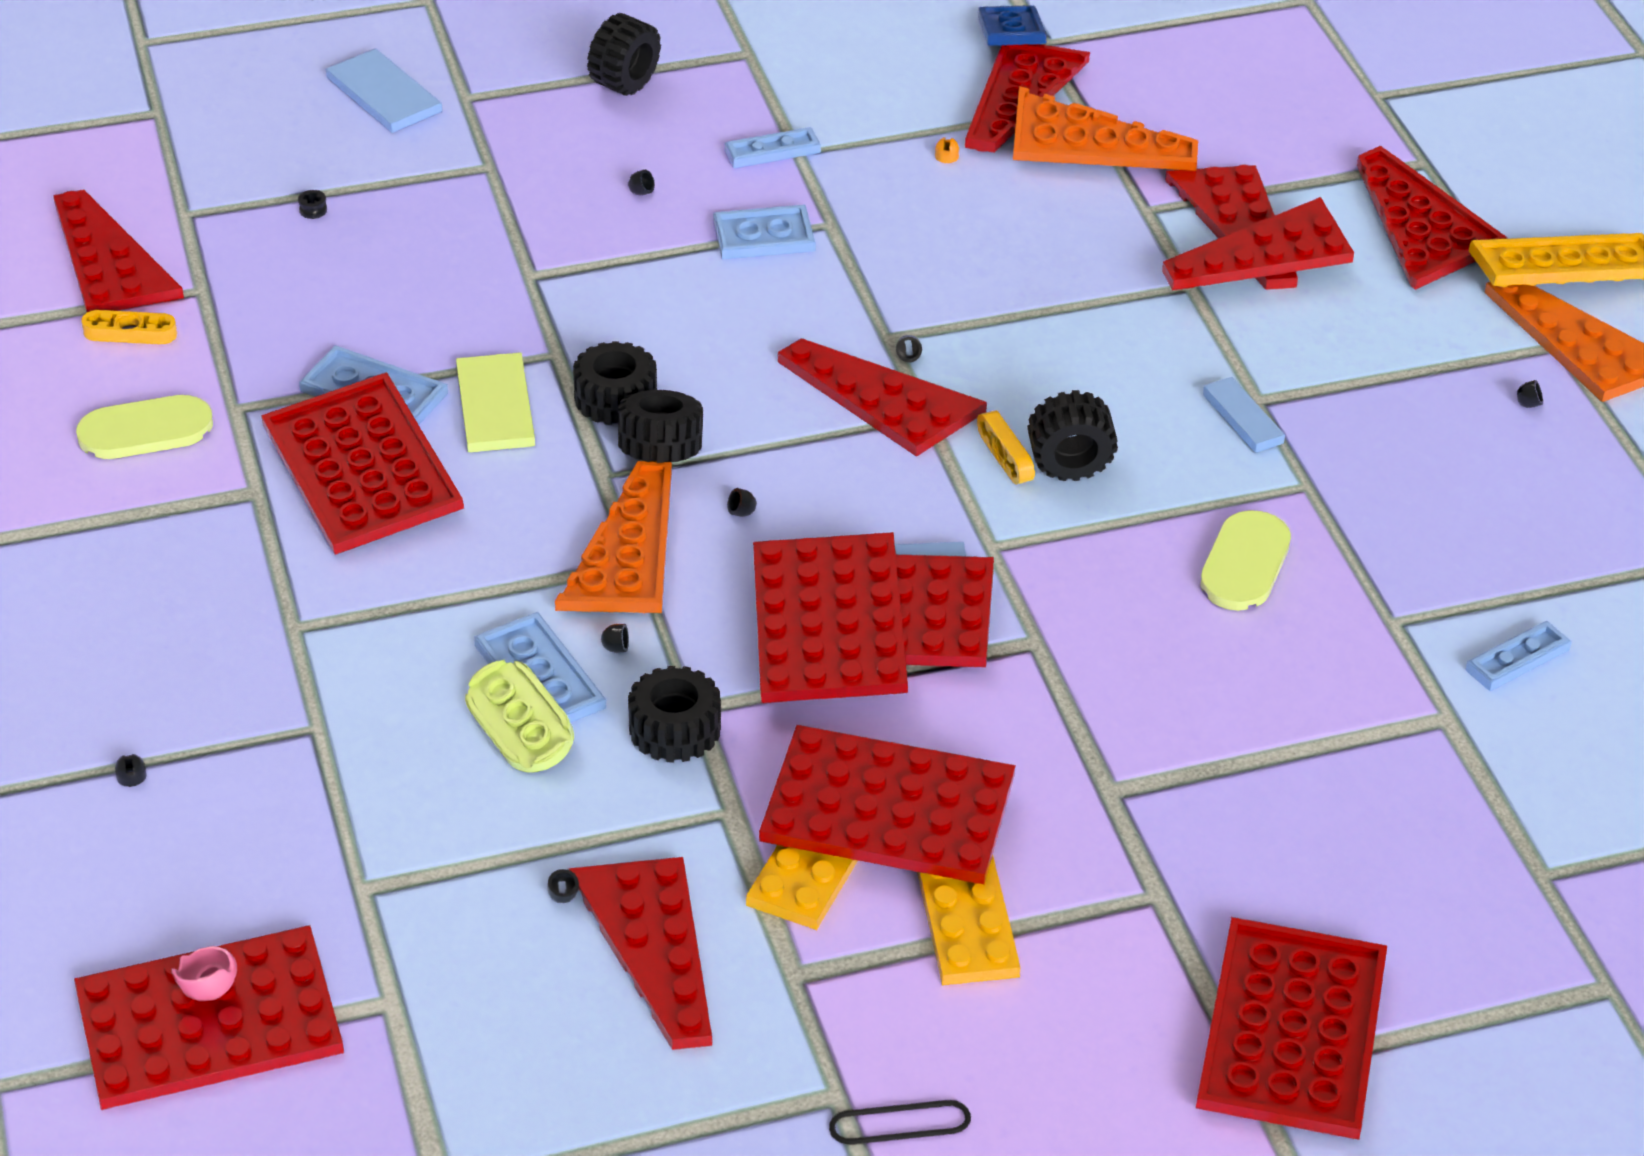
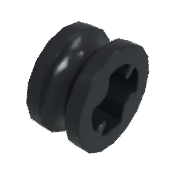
(312, 204)

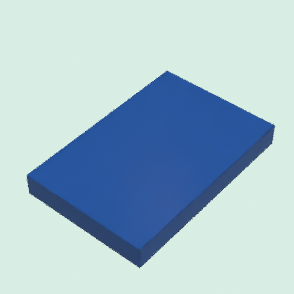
(1011, 25)

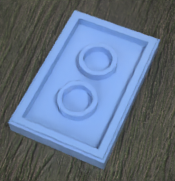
(764, 231)

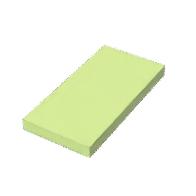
(495, 402)

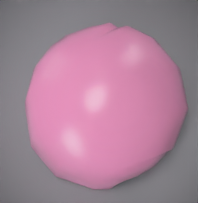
(206, 973)

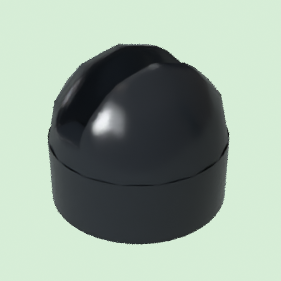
(641, 182)
(901, 348)
(1530, 394)
(741, 502)
(615, 638)
(131, 778)
(571, 886)

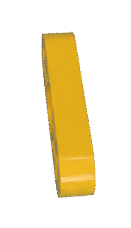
(150, 329)
(1005, 447)

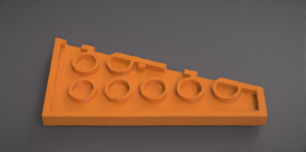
(1093, 137)
(1590, 349)
(628, 551)

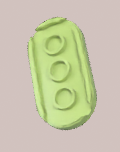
(144, 426)
(1245, 560)
(519, 716)

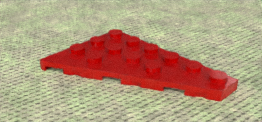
(1421, 220)

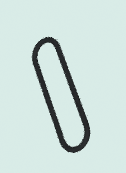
(908, 1135)

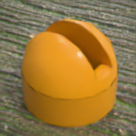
(947, 150)

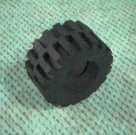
(624, 54)
(608, 375)
(1069, 416)
(660, 426)
(674, 714)

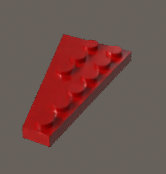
(1031, 66)
(1228, 202)
(1281, 244)
(107, 261)
(892, 402)
(652, 933)

